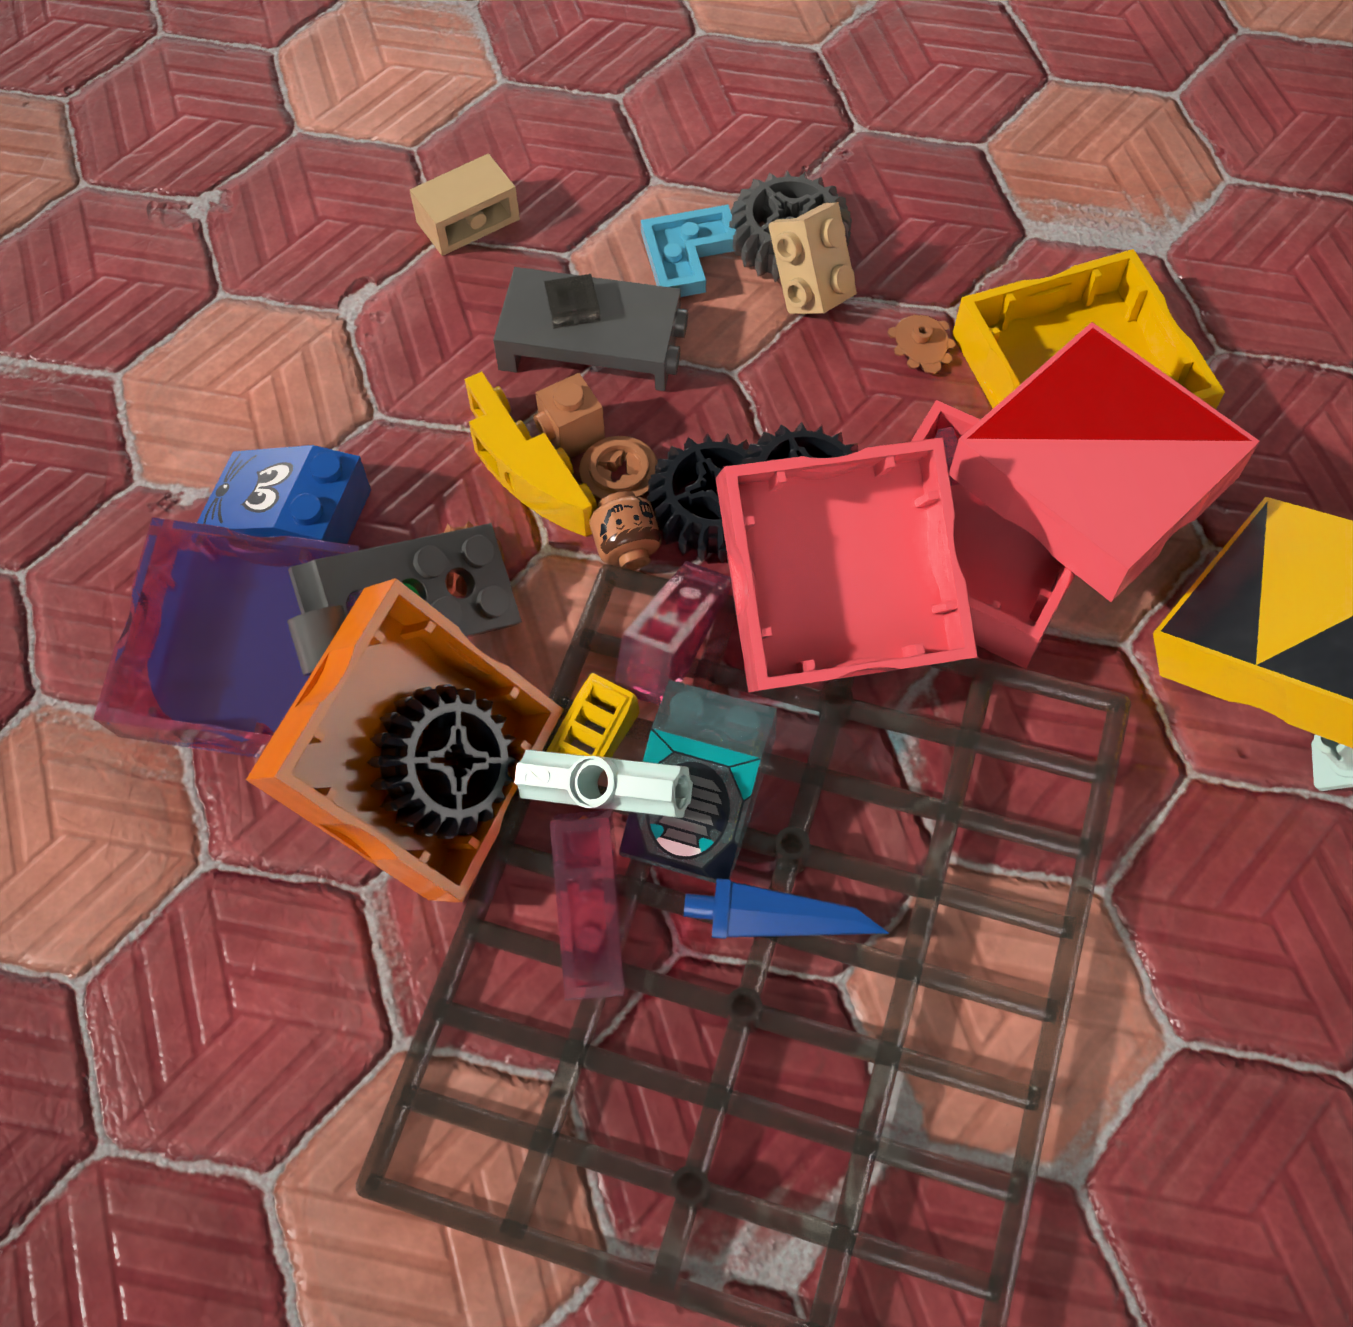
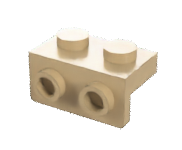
(813, 260)

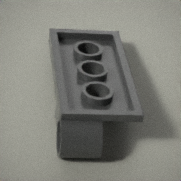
(421, 562)

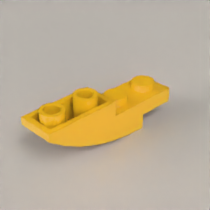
(526, 465)

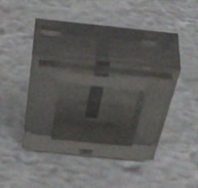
(572, 301)

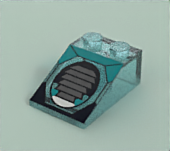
(727, 754)

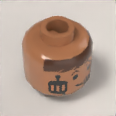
(625, 530)

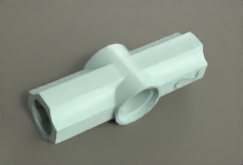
(631, 784)

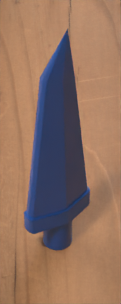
(763, 912)

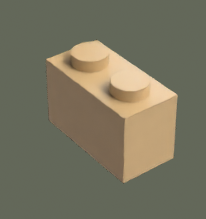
(465, 204)

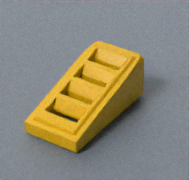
(584, 707)

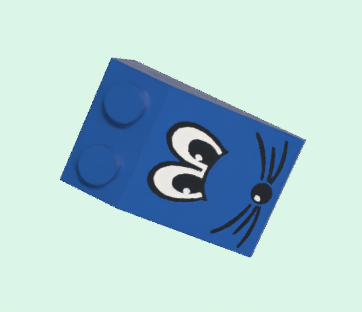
(290, 493)

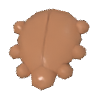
(923, 342)

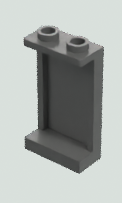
(633, 335)

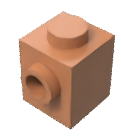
(570, 415)

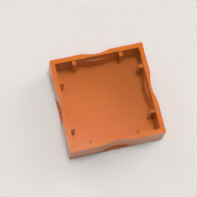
(323, 743)

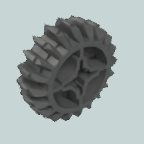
(774, 200)

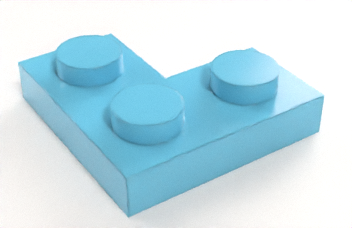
(679, 241)

